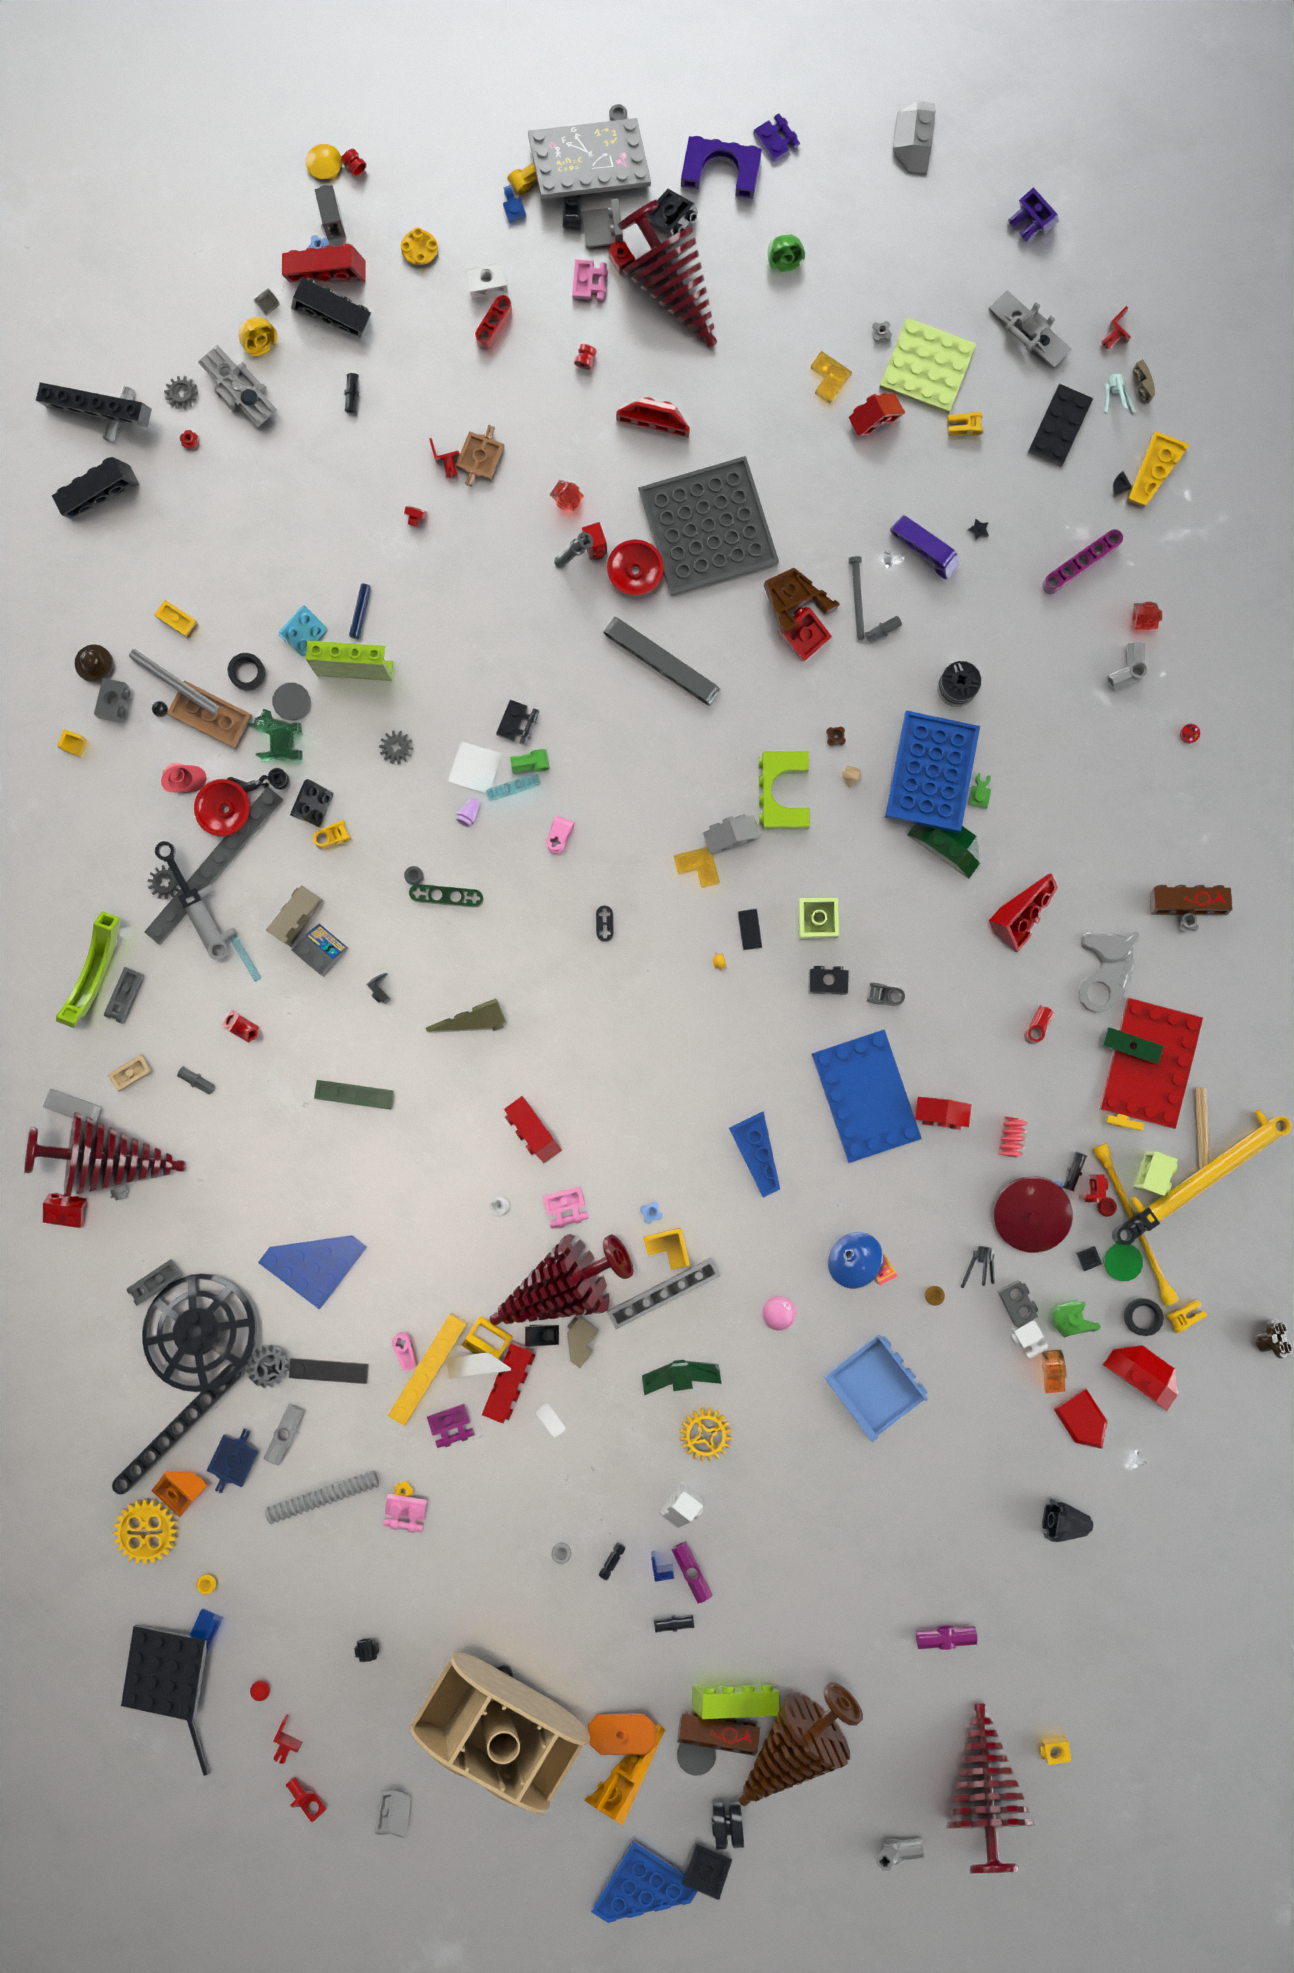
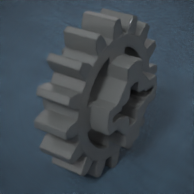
(264, 1375)

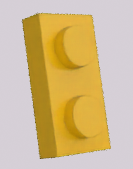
(175, 618)

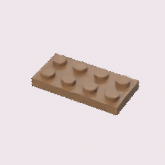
(224, 726)

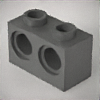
(1013, 1305)

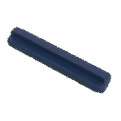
(359, 611)

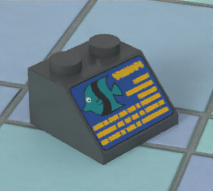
(320, 949)

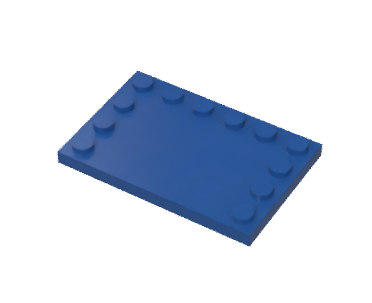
(932, 772)
(866, 1096)

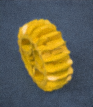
(697, 1439)

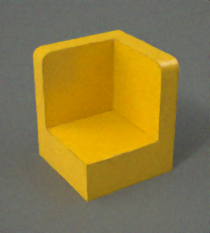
(72, 743)

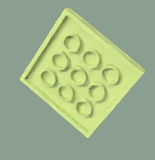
(927, 365)

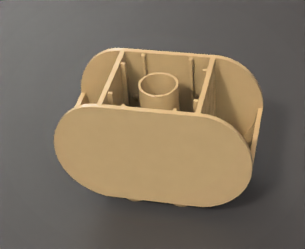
(498, 1733)

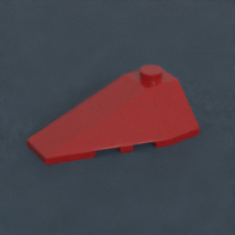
(1016, 918)

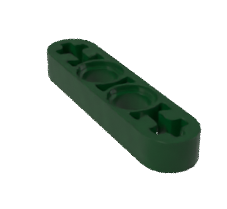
(446, 893)

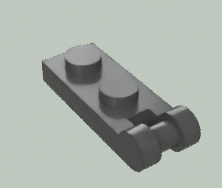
(123, 994)
(154, 1281)

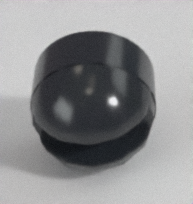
(162, 711)

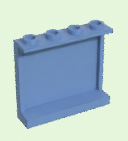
(876, 1386)

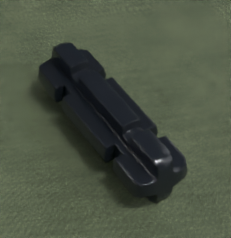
(612, 1561)

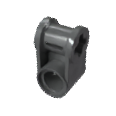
(884, 995)

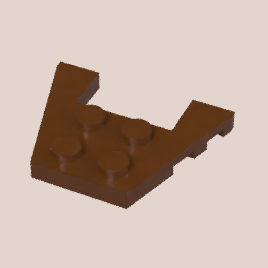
(791, 591)

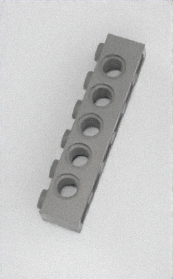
(663, 1293)

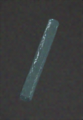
(245, 958)

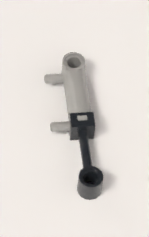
(195, 907)

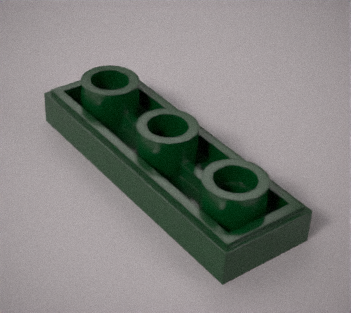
(1143, 1048)

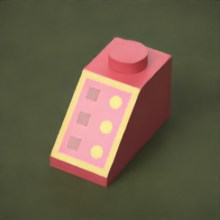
(886, 1273)

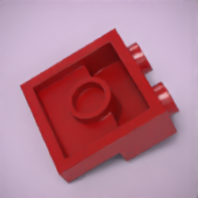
(808, 635)

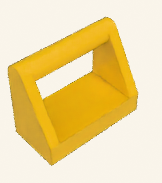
(478, 1346)

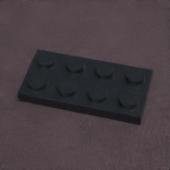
(1060, 425)

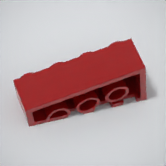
(324, 263)
(507, 1382)

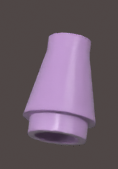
(467, 814)

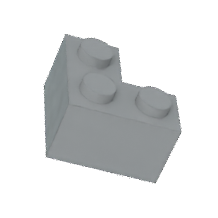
(731, 833)

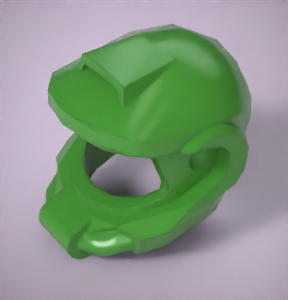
(1069, 1319)

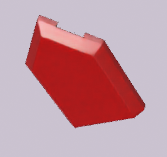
(1083, 1419)

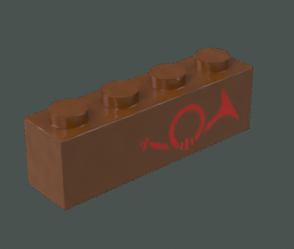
(1193, 900)
(718, 1734)

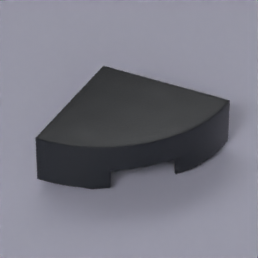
(1120, 485)

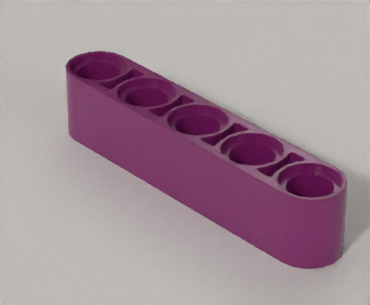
(1088, 555)

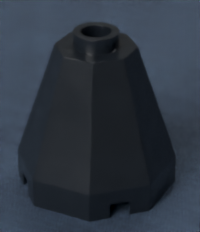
(1065, 1522)

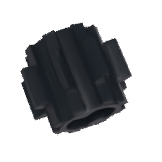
(366, 1650)

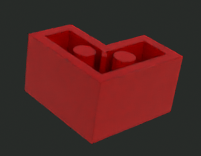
(876, 412)
(945, 1112)

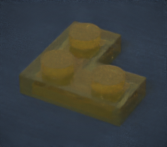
(834, 376)
(702, 862)

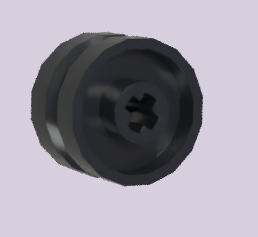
(727, 1825)

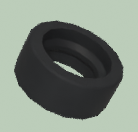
(235, 661)
(1158, 1317)

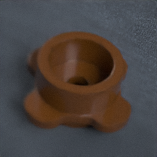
(835, 731)

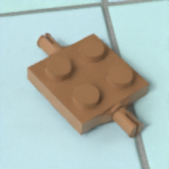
(480, 455)

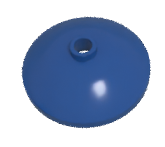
(861, 1266)

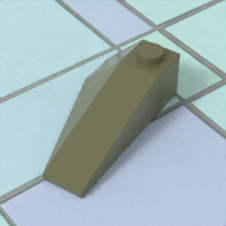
(483, 1017)

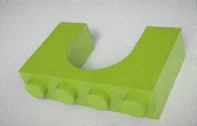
(774, 815)

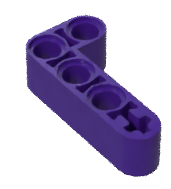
(927, 545)

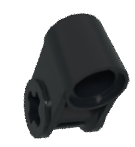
(572, 212)

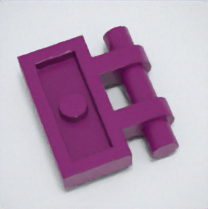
(447, 1420)

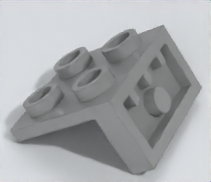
(602, 226)

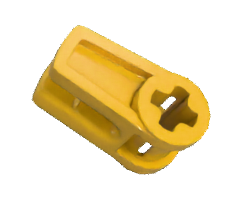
(969, 428)
(1179, 1319)

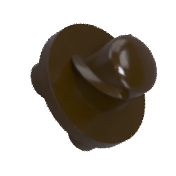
(93, 663)
(1274, 1339)

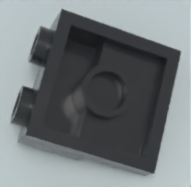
(673, 213)

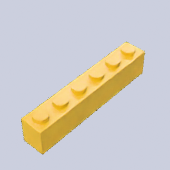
(427, 1369)

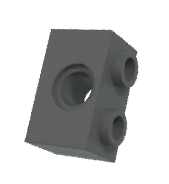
(108, 690)

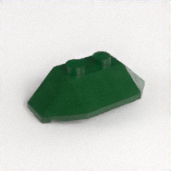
(955, 849)

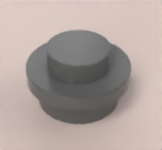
(413, 875)

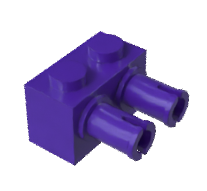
(1038, 210)

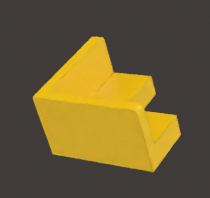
(669, 1241)

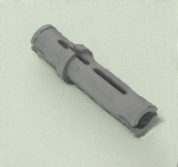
(113, 426)

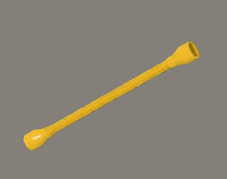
(1167, 1293)

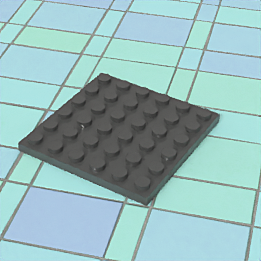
(708, 525)

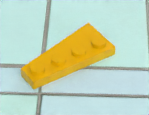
(1156, 465)

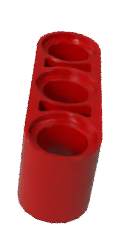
(497, 314)

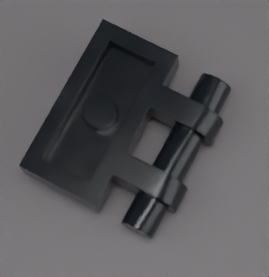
(512, 720)

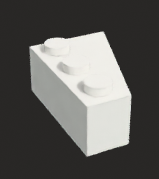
(683, 1506)

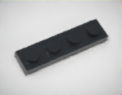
(328, 1370)

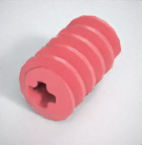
(1013, 1137)

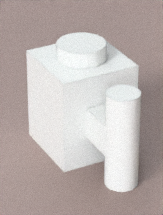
(1028, 1335)

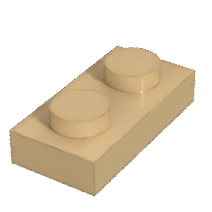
(130, 1073)

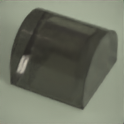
(266, 301)

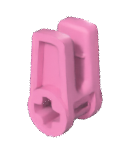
(405, 1354)

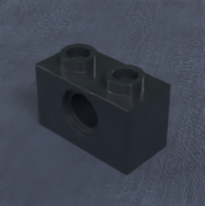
(840, 980)

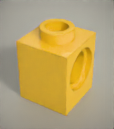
(1063, 1754)

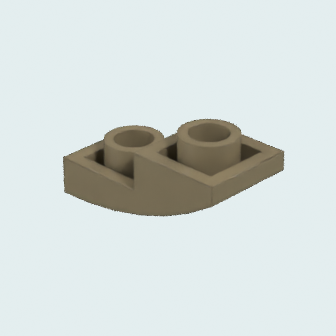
(1146, 388)

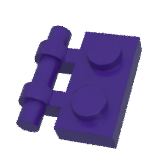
(772, 141)

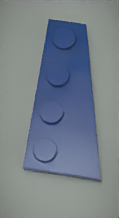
(756, 1150)

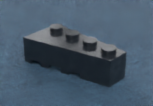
(94, 487)

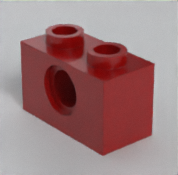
(599, 546)

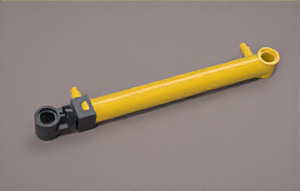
(1151, 1216)

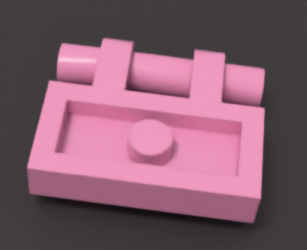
(583, 278)
(562, 1202)
(405, 1507)

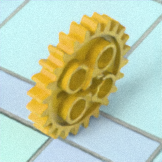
(146, 1549)

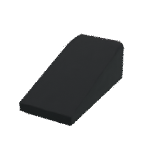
(749, 929)

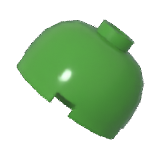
(785, 252)

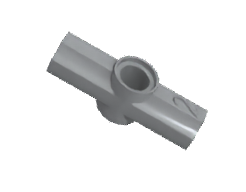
(278, 1445)

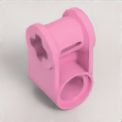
(560, 831)

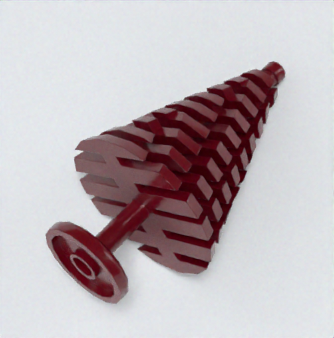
(658, 251)
(96, 1157)
(565, 1283)
(987, 1796)

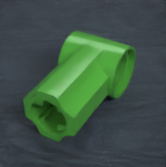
(535, 761)

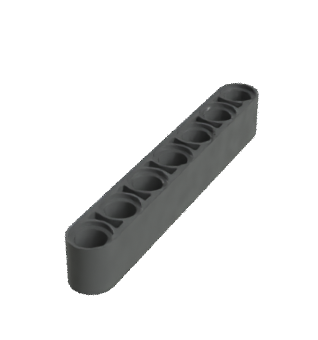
(661, 660)

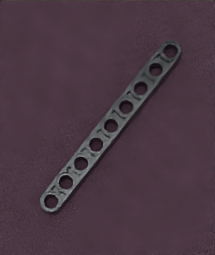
(172, 1434)

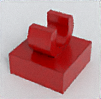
(415, 514)

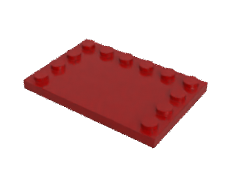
(1148, 1089)

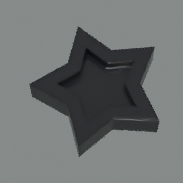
(979, 529)

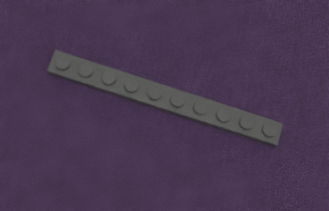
(215, 864)

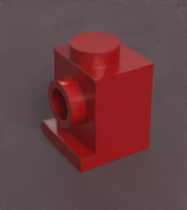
(620, 261)

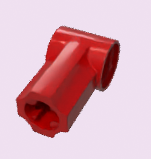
(1039, 1023)

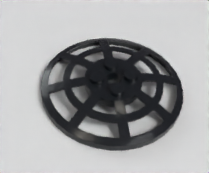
(209, 1334)

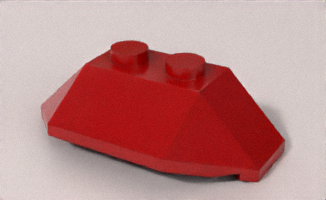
(654, 415)
(1145, 1373)

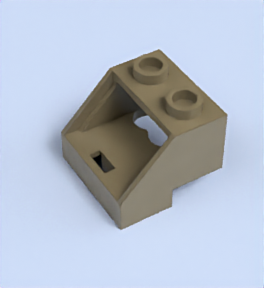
(579, 1336)

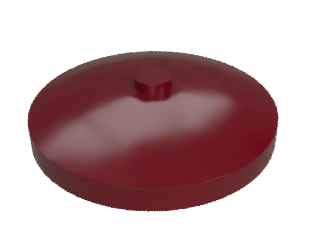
(1033, 1214)

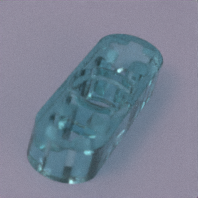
(513, 787)

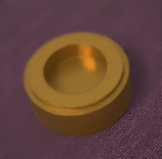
(934, 1295)

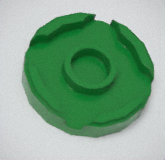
(1123, 1262)

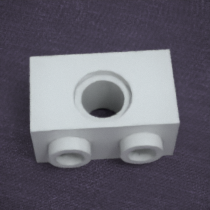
(481, 289)

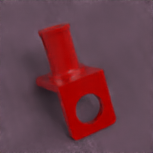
(1117, 333)
(447, 460)
(240, 1026)
(285, 1743)
(304, 1798)

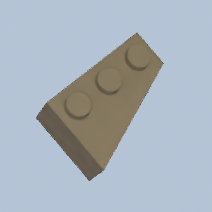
(294, 915)

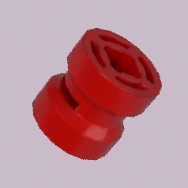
(353, 162)
(585, 356)

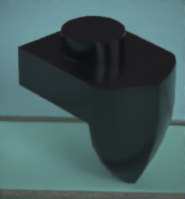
(378, 994)

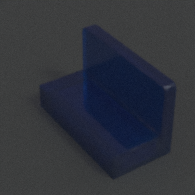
(661, 1572)
(206, 1626)

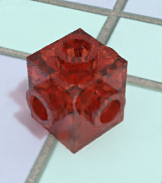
(566, 495)
(1146, 615)

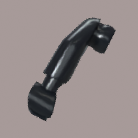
(251, 785)

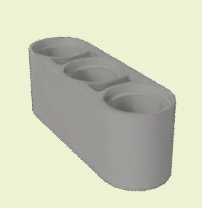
(68, 1105)

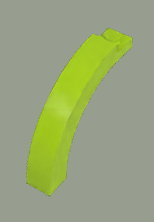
(94, 970)

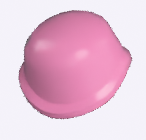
(779, 1313)

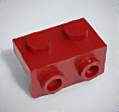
(1098, 1187)
(63, 1210)

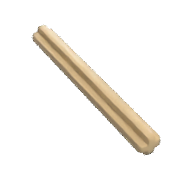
(1202, 1127)

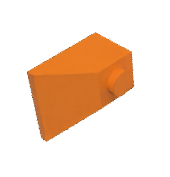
(179, 1490)

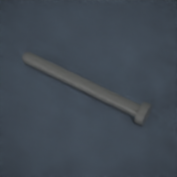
(855, 560)

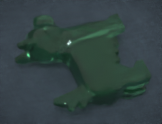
(280, 737)

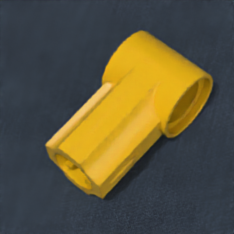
(522, 179)

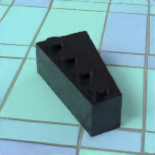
(330, 307)

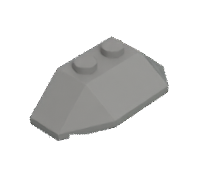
(914, 136)

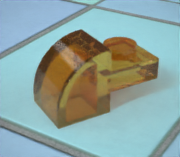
(1054, 1371)

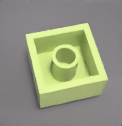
(818, 918)
(1156, 1173)

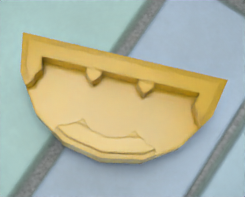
(1122, 1121)

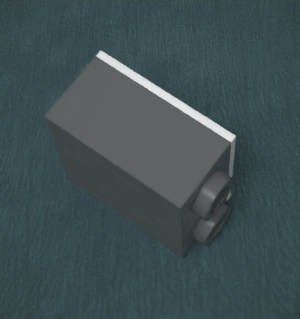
(329, 212)

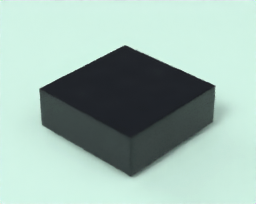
(1089, 1258)

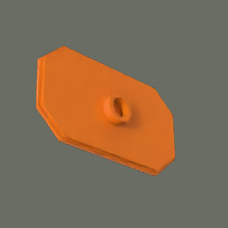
(622, 1734)

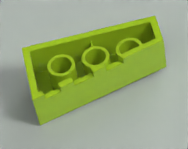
(735, 1701)

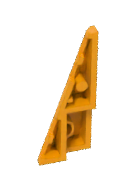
(620, 1789)

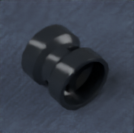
(281, 781)

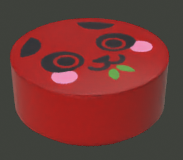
(1190, 733)

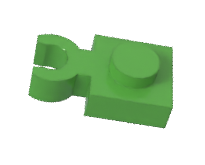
(980, 794)

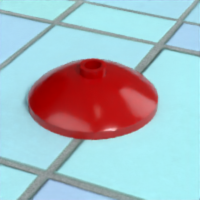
(630, 556)
(211, 803)

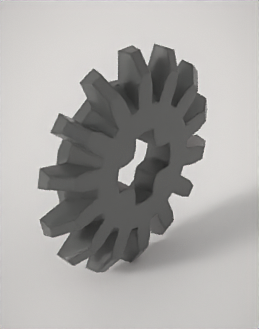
(186, 386)
(388, 750)
(156, 881)

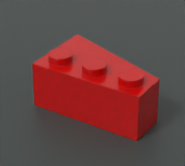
(532, 1130)

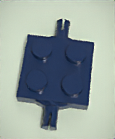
(233, 1460)

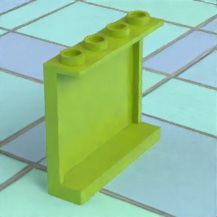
(348, 660)

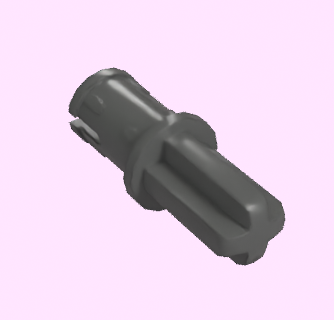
(883, 628)
(196, 1080)

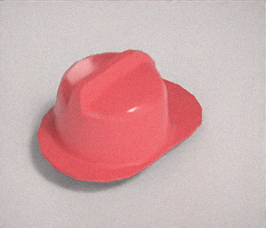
(183, 778)

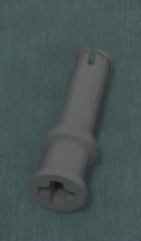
(576, 548)

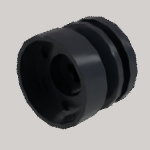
(959, 694)

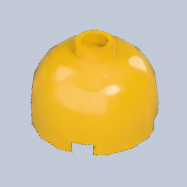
(257, 335)

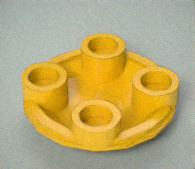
(323, 161)
(419, 247)

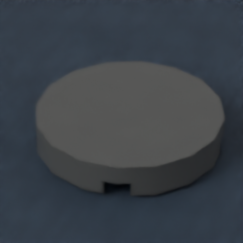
(291, 701)
(695, 1759)

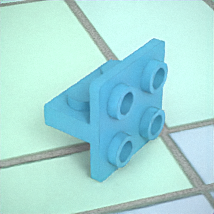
(300, 628)

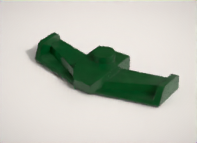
(680, 1375)

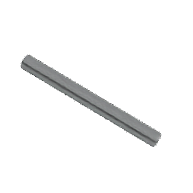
(174, 681)

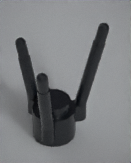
(985, 1256)

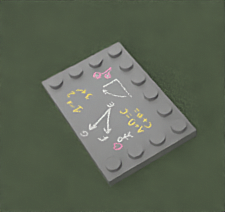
(589, 158)

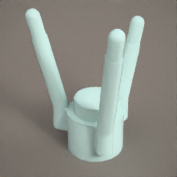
(1117, 385)

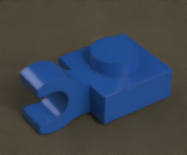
(513, 207)

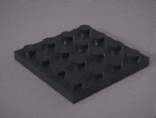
(164, 1673)

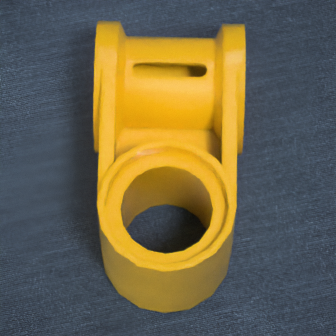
(332, 834)

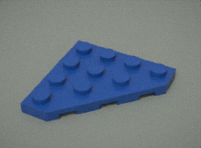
(313, 1266)
(641, 1885)

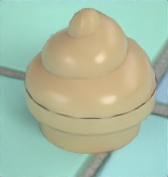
(851, 775)

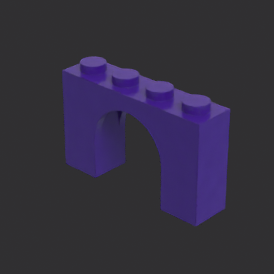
(701, 151)

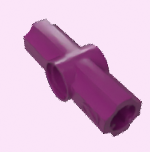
(697, 1583)
(946, 1637)

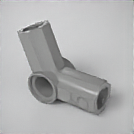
(1126, 676)
(896, 1851)

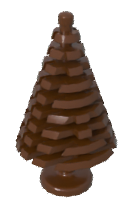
(802, 1743)

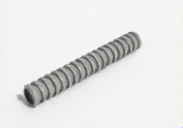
(322, 1497)

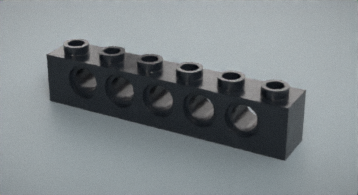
(93, 404)

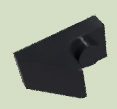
(541, 1335)

